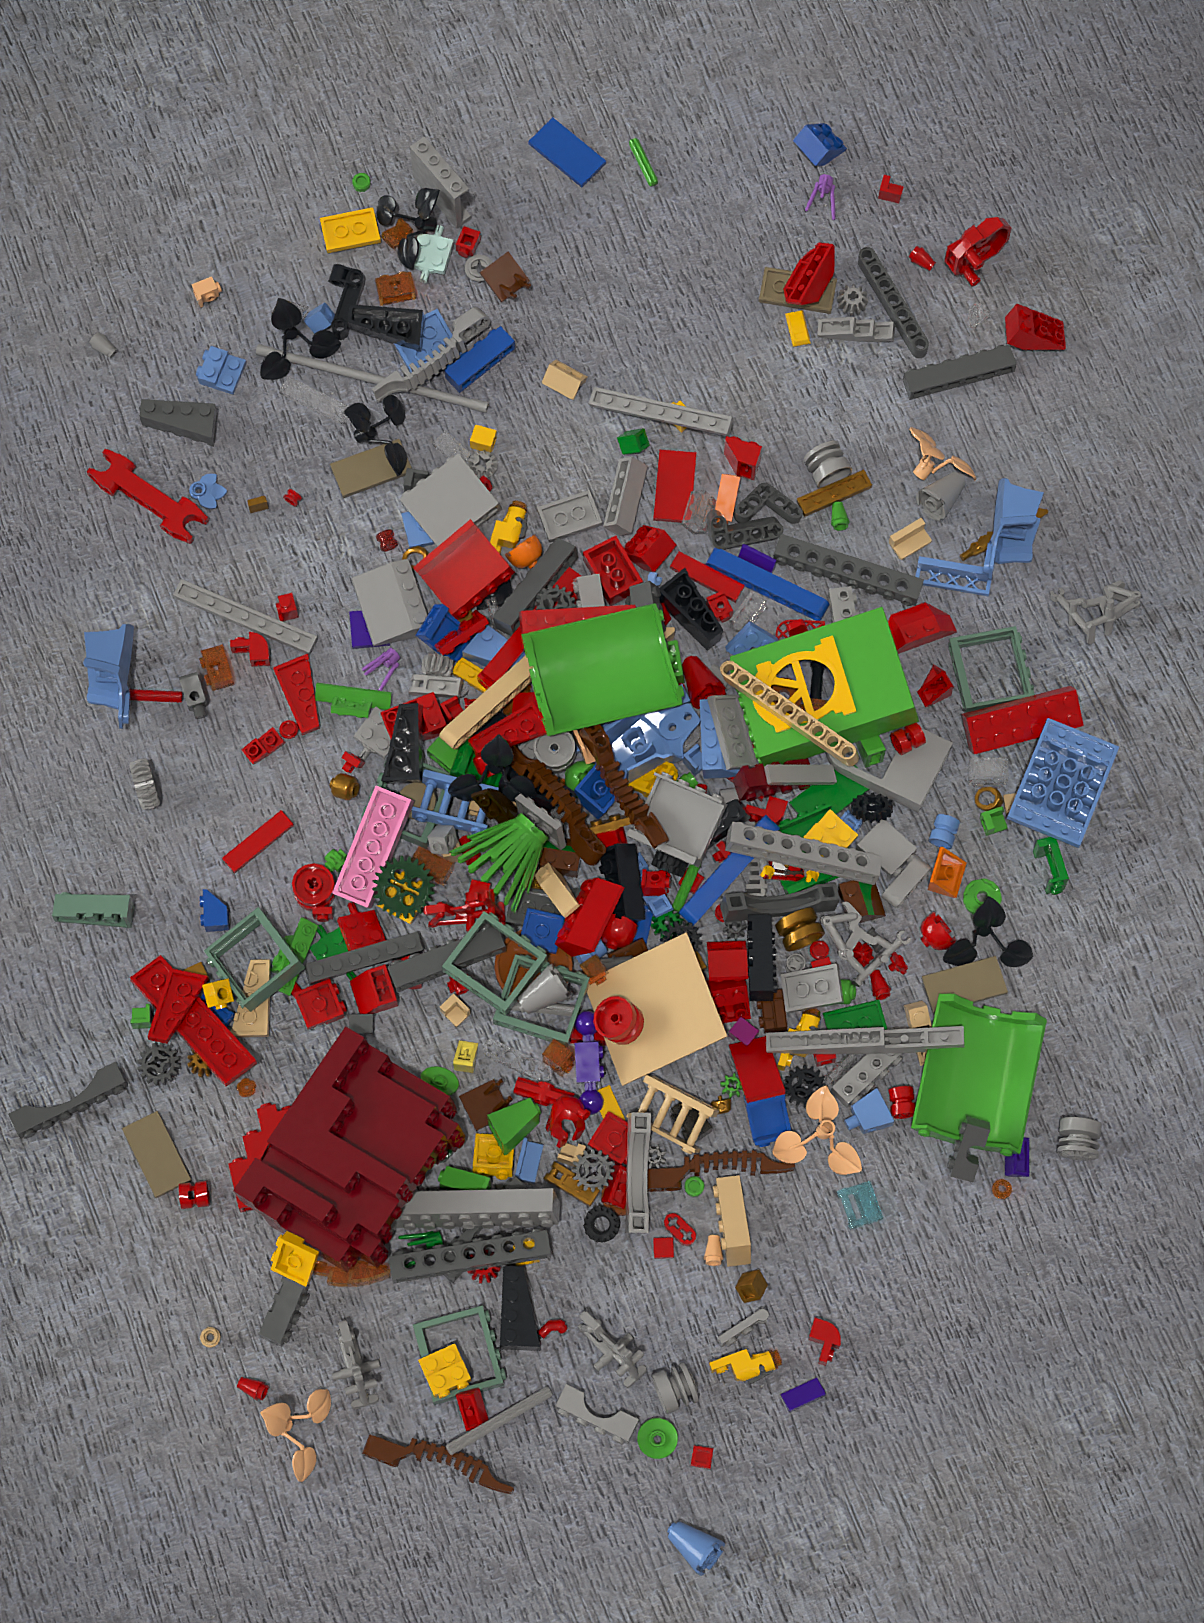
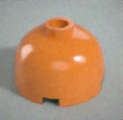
(526, 553)

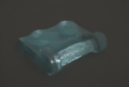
(866, 1204)

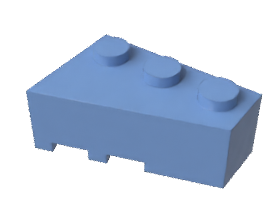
(485, 647)

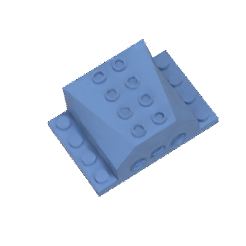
(1063, 782)

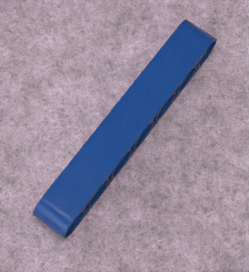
(768, 584)
(720, 880)

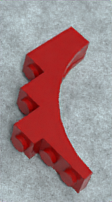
(256, 1144)

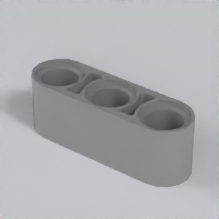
(906, 882)

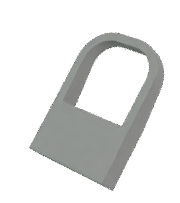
(908, 775)

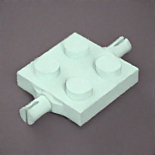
(433, 253)

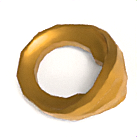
(417, 549)
(997, 802)

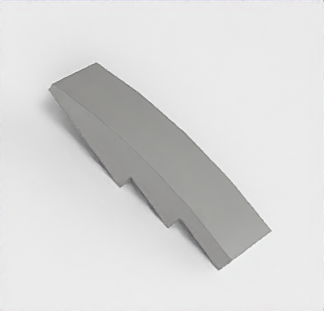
(856, 330)

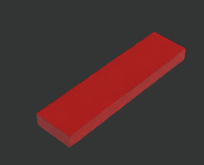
(707, 576)
(257, 841)

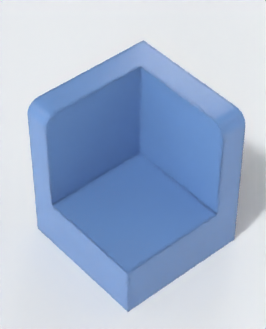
(319, 318)
(693, 760)

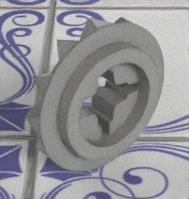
(473, 263)
(491, 465)

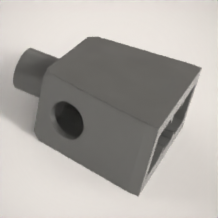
(192, 688)

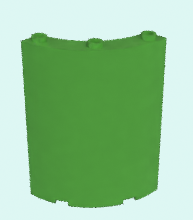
(601, 669)
(984, 1079)

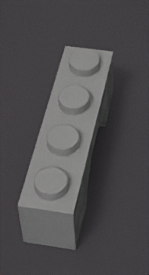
(618, 1426)

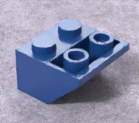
(819, 143)

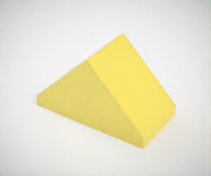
(465, 1056)

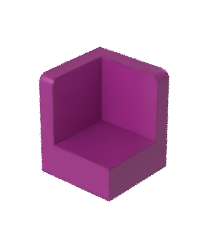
(743, 1031)

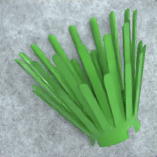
(511, 842)

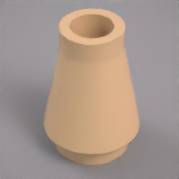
(713, 1252)

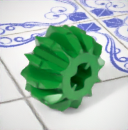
(659, 922)

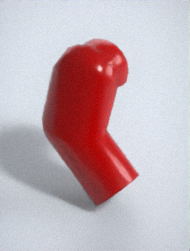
(552, 1325)

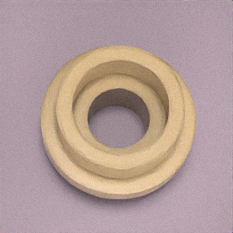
(203, 1337)

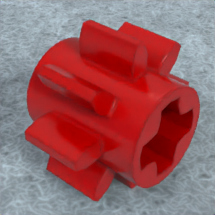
(863, 953)
(456, 987)

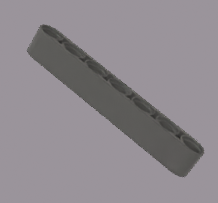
(893, 310)

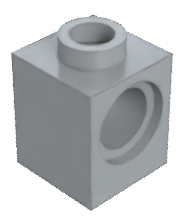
(442, 839)

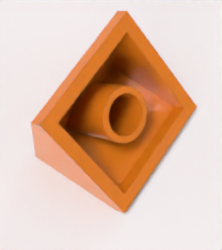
(947, 873)

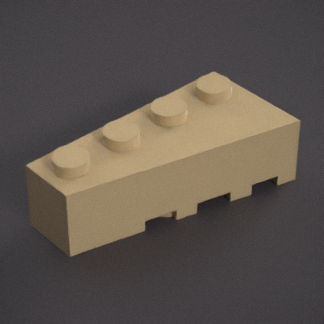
(733, 1220)

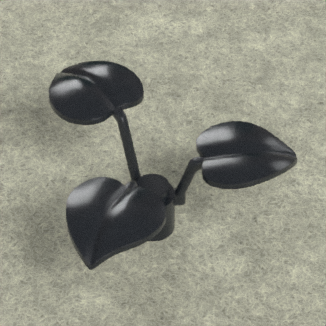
(425, 203)
(285, 318)
(360, 416)
(497, 756)
(986, 916)

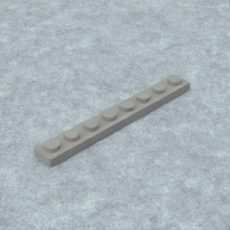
(661, 411)
(245, 617)

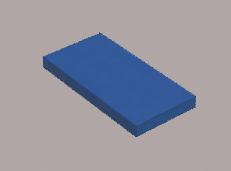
(567, 152)

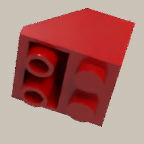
(743, 456)
(649, 547)
(727, 961)
(374, 991)
(730, 999)

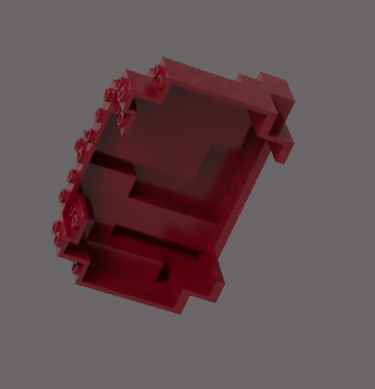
(351, 1153)

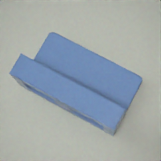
(529, 1161)

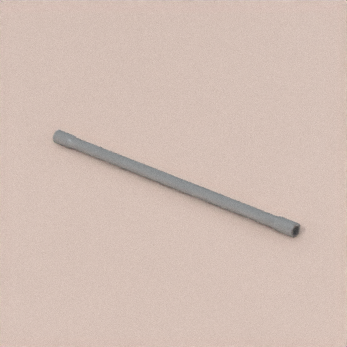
(473, 404)

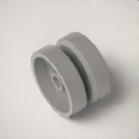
(563, 755)

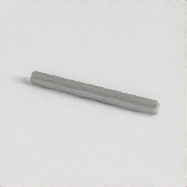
(498, 1420)

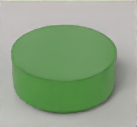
(361, 182)
(694, 1186)

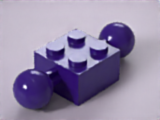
(587, 1063)

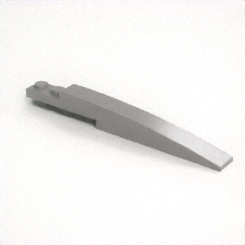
(865, 1040)

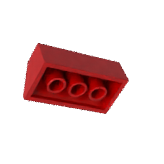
(587, 923)

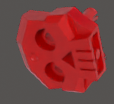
(977, 246)

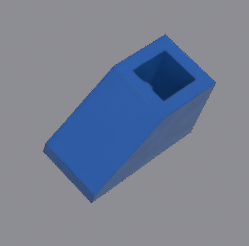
(215, 913)

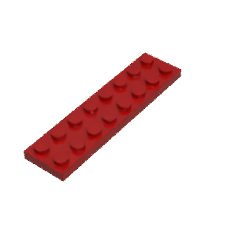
(199, 1027)

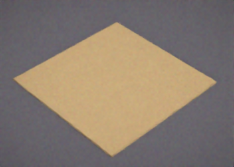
(674, 1004)

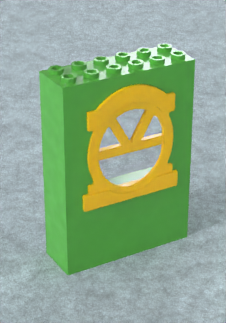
(867, 693)

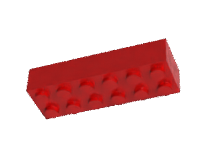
(541, 619)
(1020, 719)

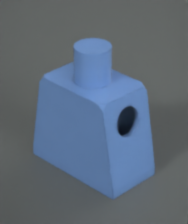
(870, 1114)

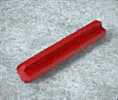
(156, 695)

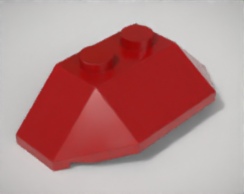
(811, 275)
(919, 626)

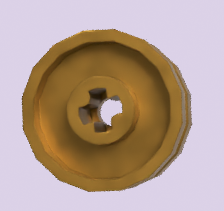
(799, 929)

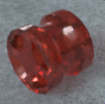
(386, 540)

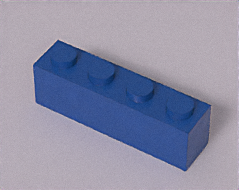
(479, 359)

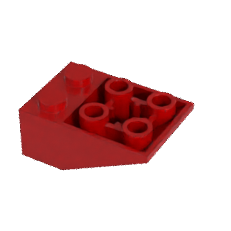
(1034, 330)
(432, 717)

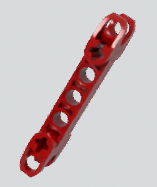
(173, 513)

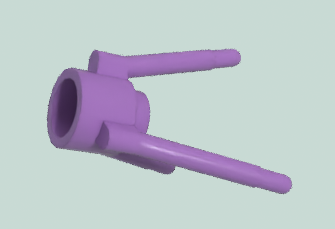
(824, 185)
(388, 659)

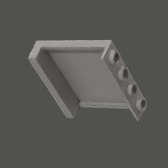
(434, 173)
(449, 500)
(685, 816)

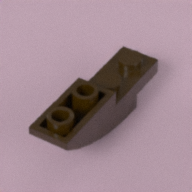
(495, 805)

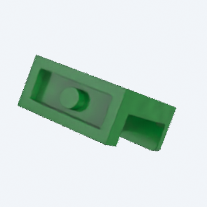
(464, 765)
(1050, 848)

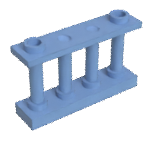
(442, 781)

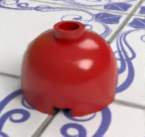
(619, 932)
(936, 933)

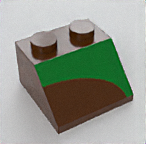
(564, 861)
(863, 898)

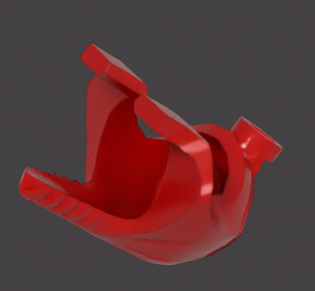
(566, 1108)

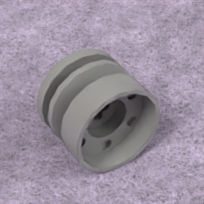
(827, 463)
(1079, 1138)
(675, 1388)

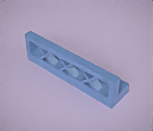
(951, 569)

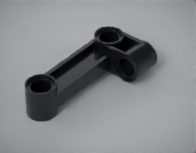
(342, 277)

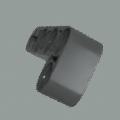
(745, 536)

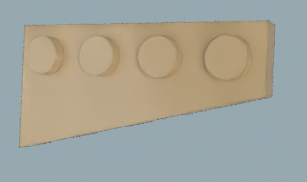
(257, 1021)

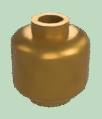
(344, 786)

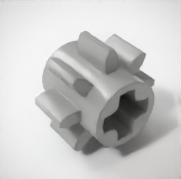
(656, 1163)

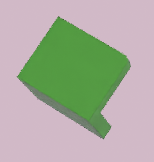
(993, 821)
(141, 1017)

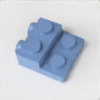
(220, 370)

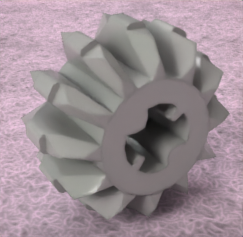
(859, 303)
(437, 665)

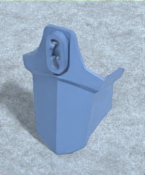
(1013, 526)
(108, 669)
(646, 739)

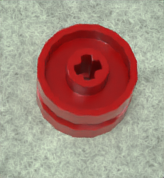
(313, 876)
(618, 1020)

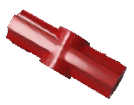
(541, 1092)

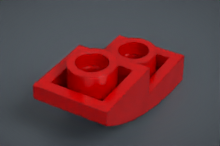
(263, 746)

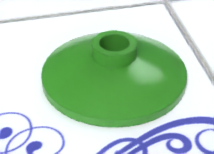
(441, 1079)
(660, 1428)

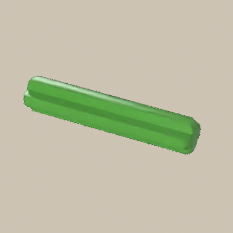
(643, 162)
(685, 887)

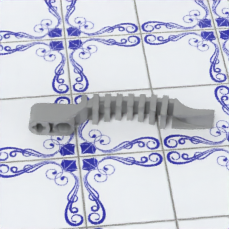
(463, 328)
(756, 884)

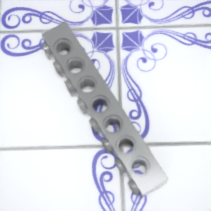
(793, 855)

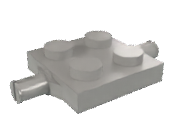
(373, 736)

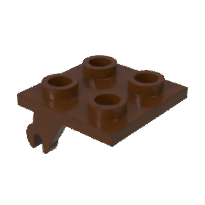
(505, 277)
(484, 1101)

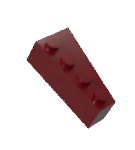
(753, 782)

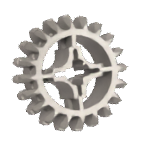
(144, 784)

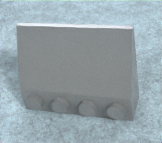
(390, 602)

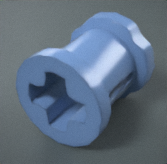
(848, 816)

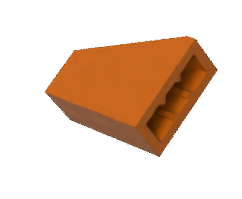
(728, 495)

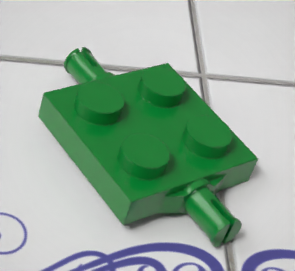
(330, 945)

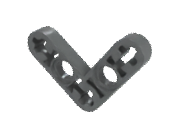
(768, 500)

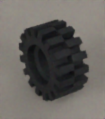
(669, 863)
(613, 1219)

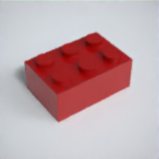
(614, 567)

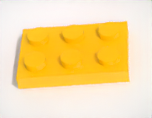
(350, 230)

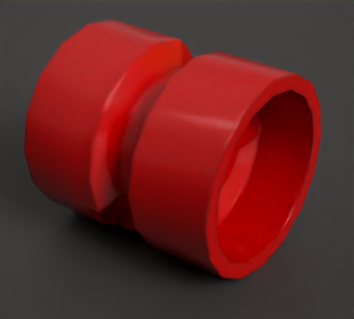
(909, 737)
(902, 1102)
(201, 1195)

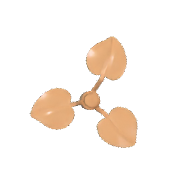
(928, 447)
(824, 1107)
(279, 1421)

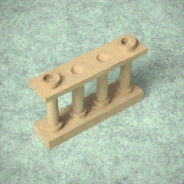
(688, 1102)

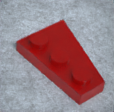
(462, 635)

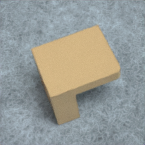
(454, 1010)
(569, 1154)

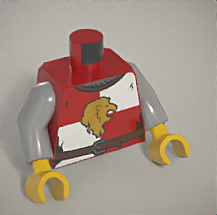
(783, 872)

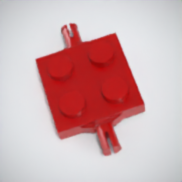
(360, 928)

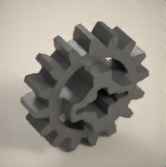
(549, 597)
(166, 1062)
(601, 1161)

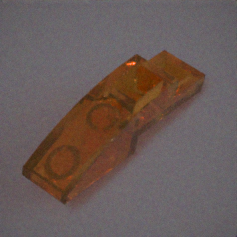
(360, 1275)

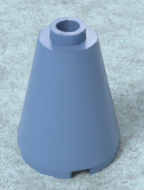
(695, 1546)

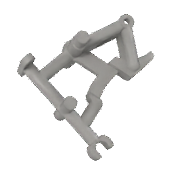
(1106, 604)
(845, 950)
(613, 1350)
(355, 1368)

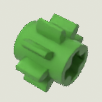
(335, 860)
(730, 1091)

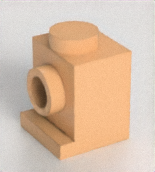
(206, 290)

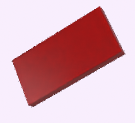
(673, 484)
(756, 1070)

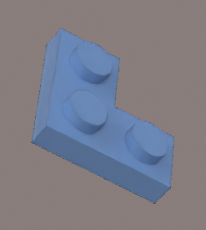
(749, 637)

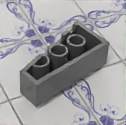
(181, 418)

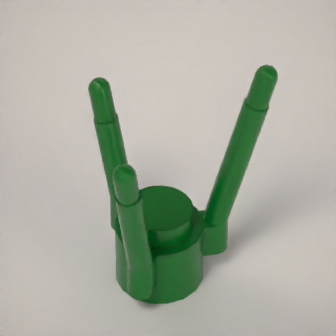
(430, 1239)

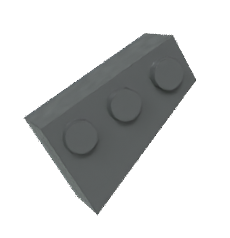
(284, 1312)

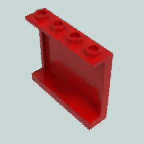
(464, 570)

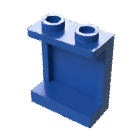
(437, 626)
(767, 1119)

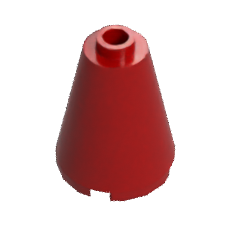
(700, 681)

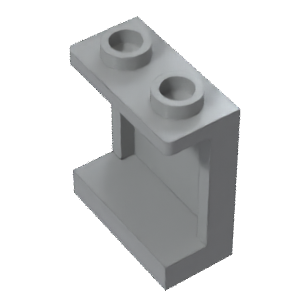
(891, 845)

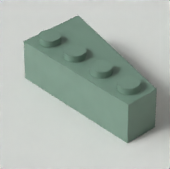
(94, 909)

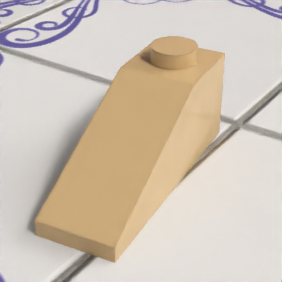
(557, 889)

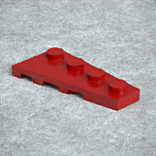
(298, 690)
(515, 728)
(175, 1001)

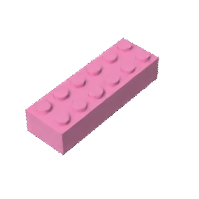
(373, 845)

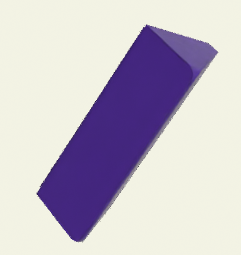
(757, 558)
(1018, 1164)
(803, 1395)

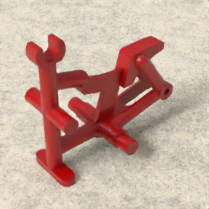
(466, 914)

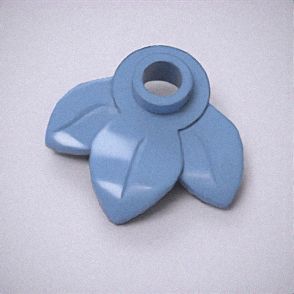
(210, 491)

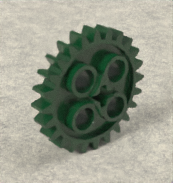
(395, 903)

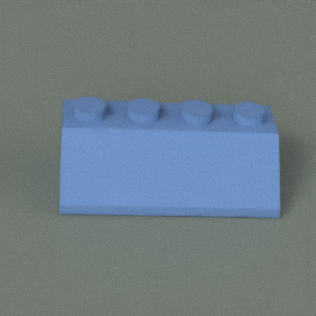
(712, 758)

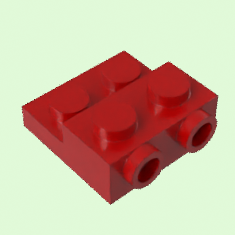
(320, 1004)
(611, 1139)

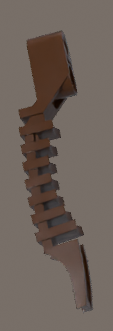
(614, 780)
(582, 839)
(670, 1178)
(392, 1453)

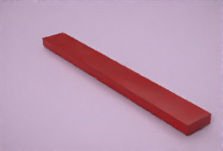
(512, 648)

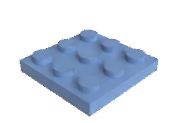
(433, 334)

